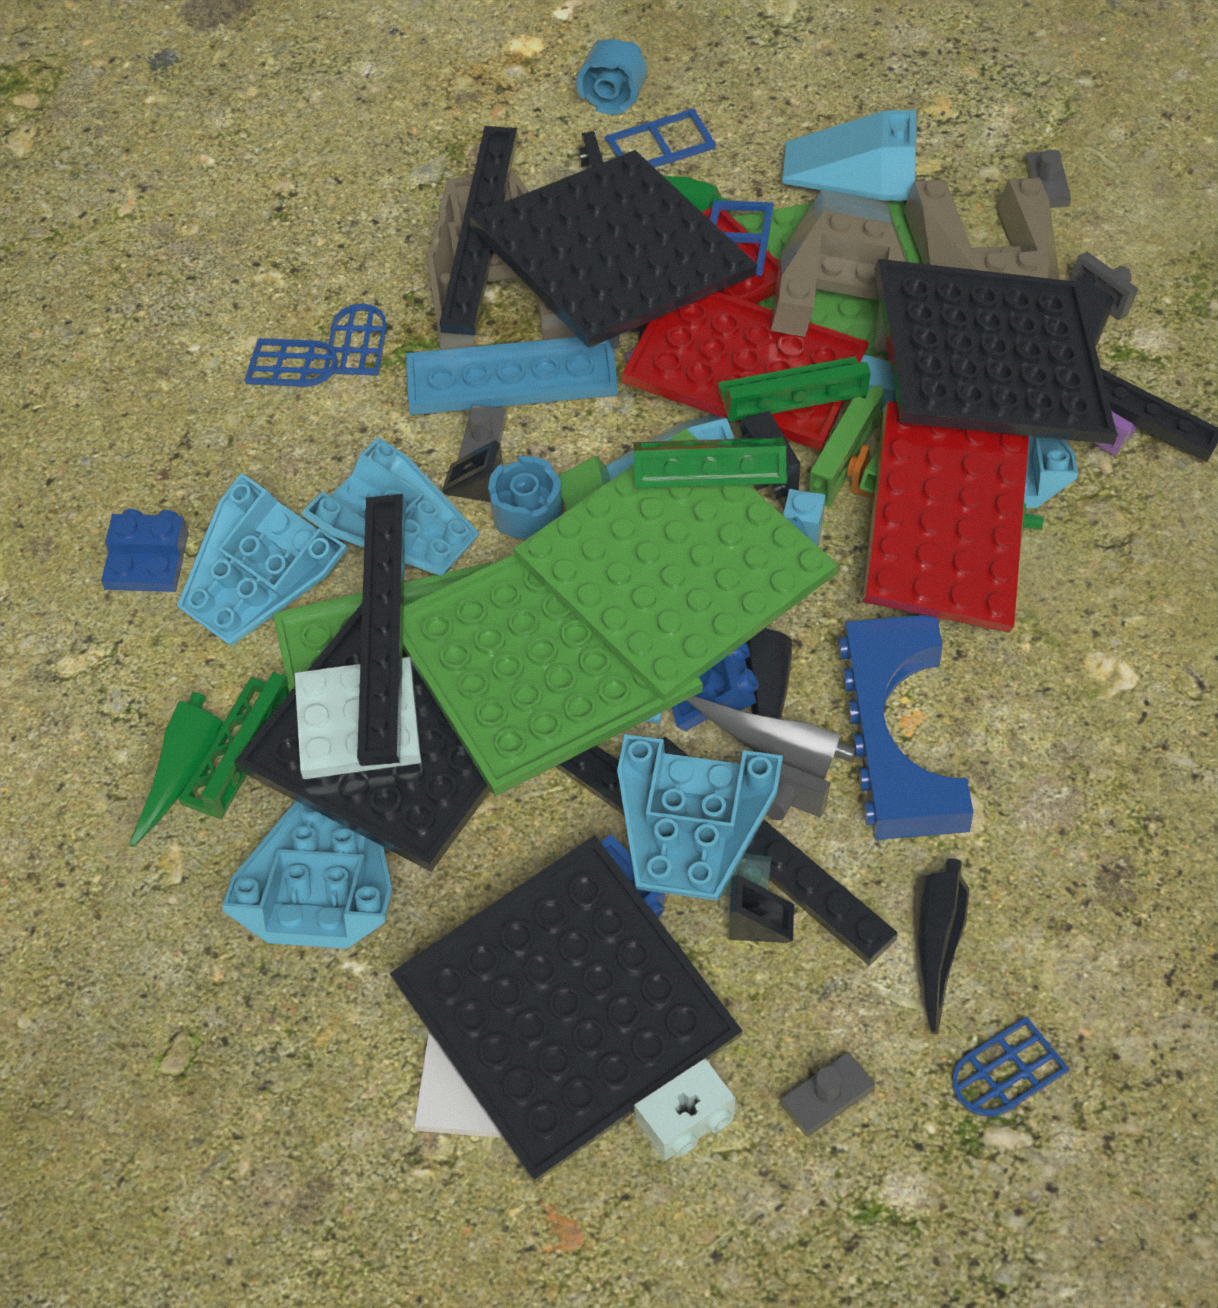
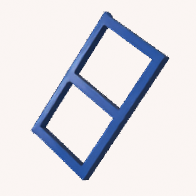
(668, 156)
(766, 207)

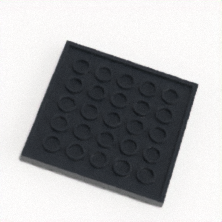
(612, 247)
(992, 352)
(402, 808)
(564, 1007)

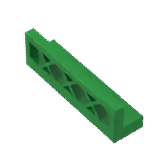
(795, 388)
(709, 462)
(226, 779)

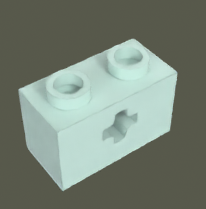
(694, 1091)

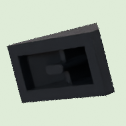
(471, 474)
(759, 913)

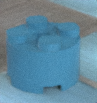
(612, 75)
(525, 496)

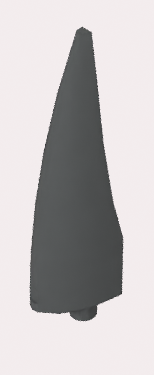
(799, 742)

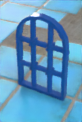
(364, 350)
(282, 354)
(997, 1089)

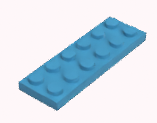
(509, 375)

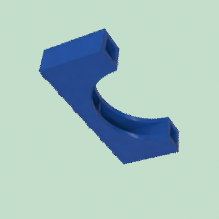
(900, 793)

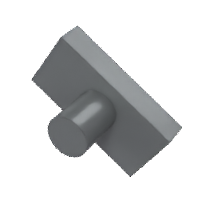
(1049, 168)
(1113, 281)
(483, 427)
(799, 791)
(827, 1094)

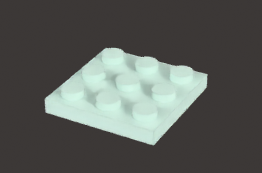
(329, 721)

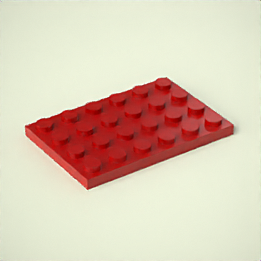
(728, 340)
(947, 522)

